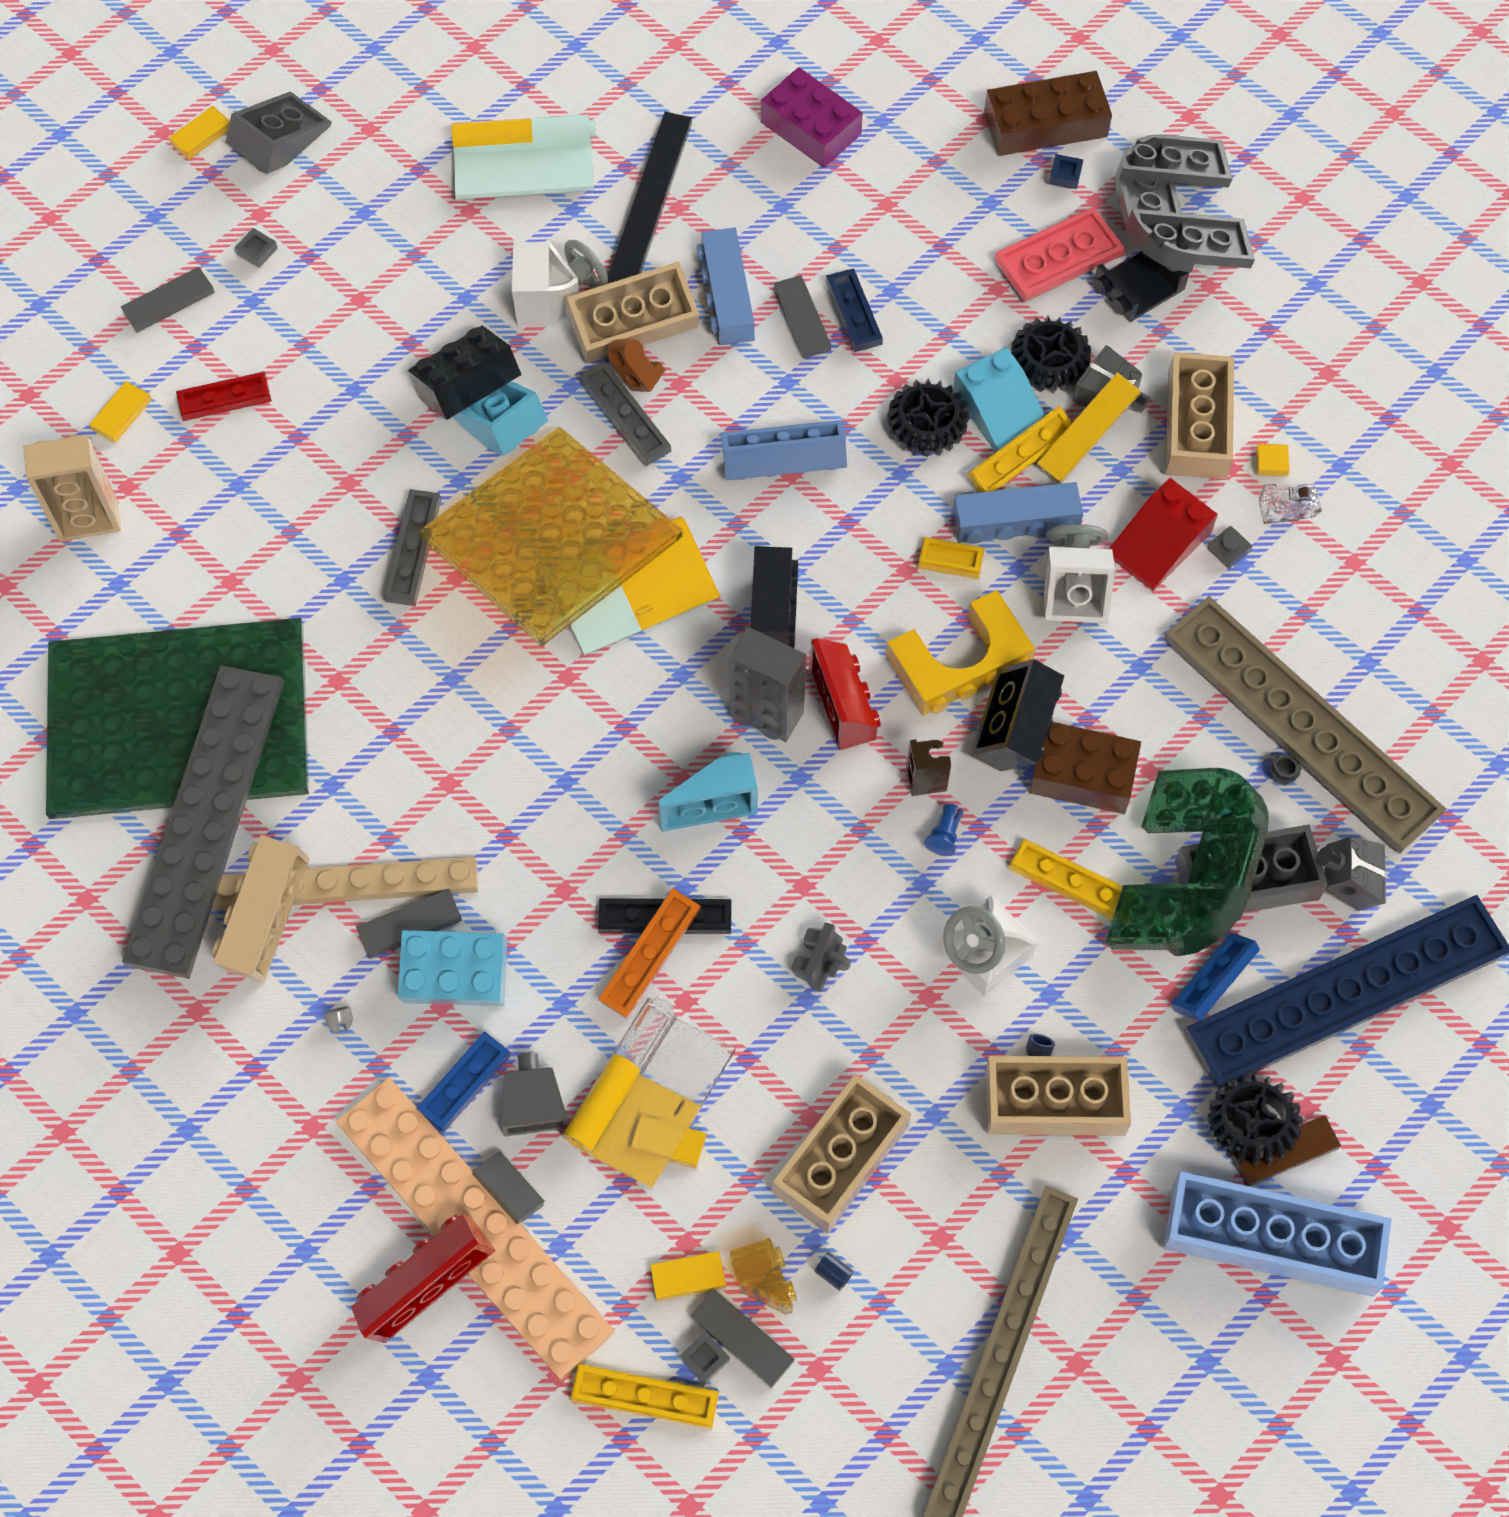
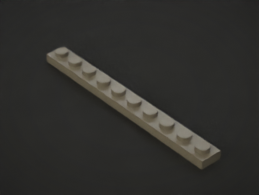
(1001, 1355)

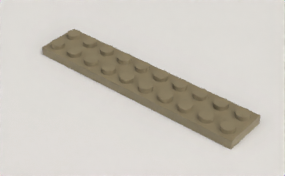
(1305, 724)

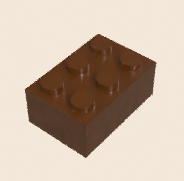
(1086, 768)

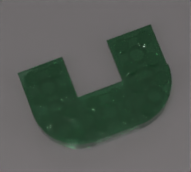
(1223, 871)

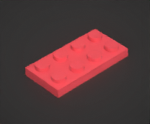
(1059, 254)

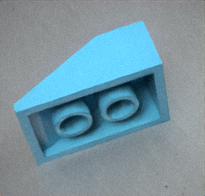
(998, 397)
(504, 417)
(714, 794)

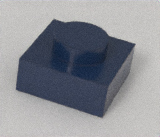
(1066, 171)

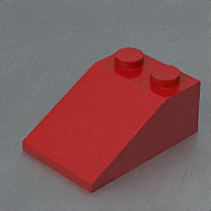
(1163, 534)

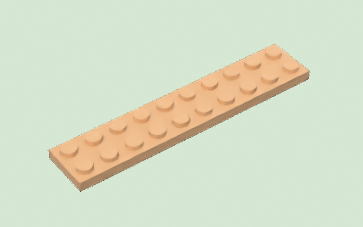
(440, 1184)

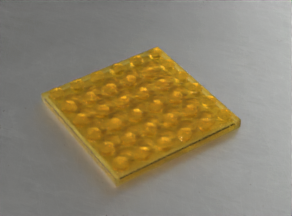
(551, 535)

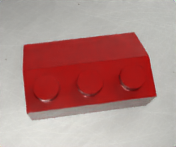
(843, 693)

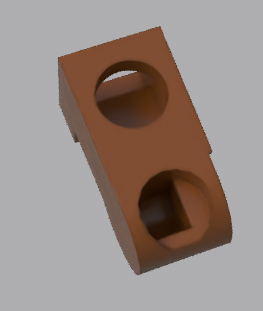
(633, 365)

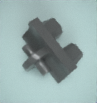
(825, 958)

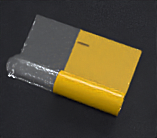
(648, 1093)

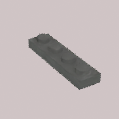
(625, 413)
(410, 550)

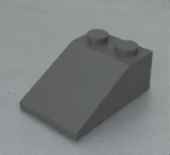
(275, 131)

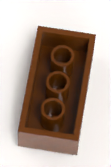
(1047, 113)

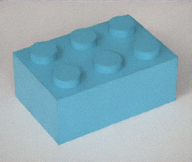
(452, 968)

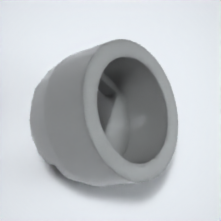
(339, 1016)

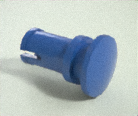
(943, 835)

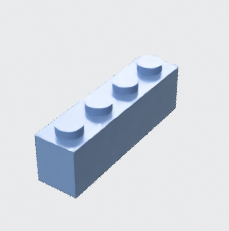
(727, 286)
(784, 450)
(1016, 512)

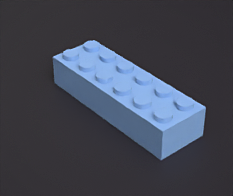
(1278, 1234)

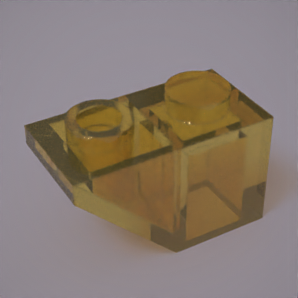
(760, 1275)

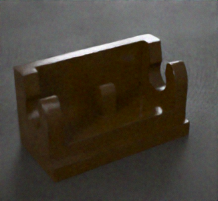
(926, 772)

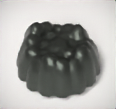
(1285, 769)

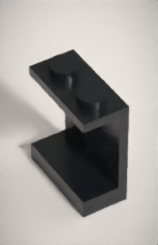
(1138, 285)

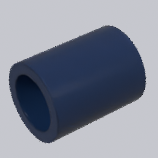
(834, 1271)

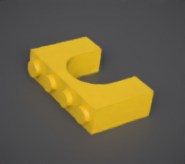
(936, 685)

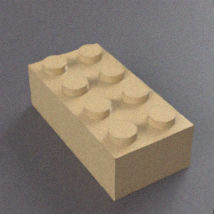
(635, 308)
(1200, 415)
(72, 487)
(260, 908)
(1057, 1095)
(841, 1153)

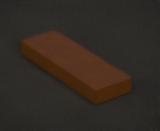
(1315, 1141)

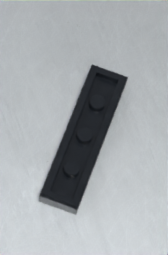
(634, 915)

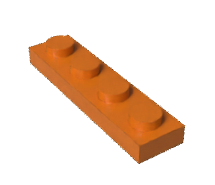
(649, 953)

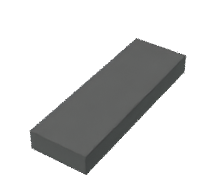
(167, 299)
(802, 316)
(424, 915)
(742, 1338)

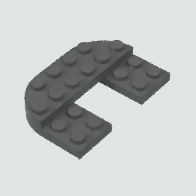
(1153, 208)

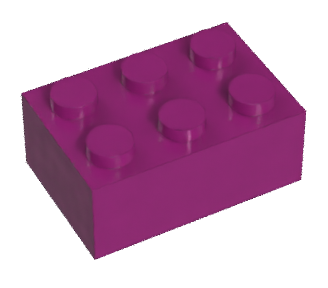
(811, 117)

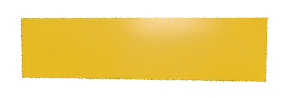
(1088, 428)
(1019, 452)
(1066, 878)
(645, 1396)

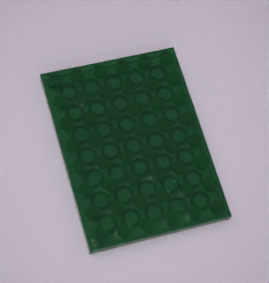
(133, 705)

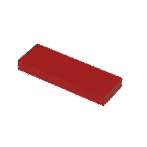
(223, 396)

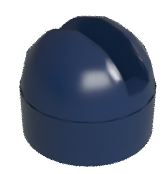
(1039, 1045)

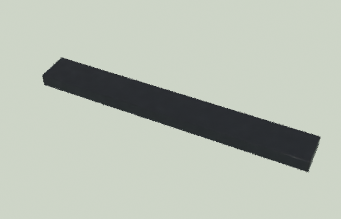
(650, 197)

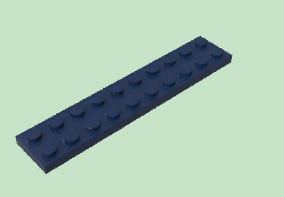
(1347, 991)

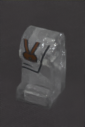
(1289, 503)

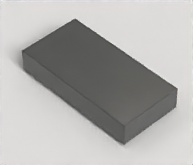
(508, 1187)

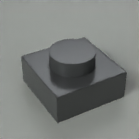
(256, 247)
(1229, 547)
(704, 1358)

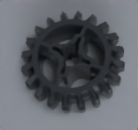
(1047, 346)
(921, 425)
(1228, 1107)

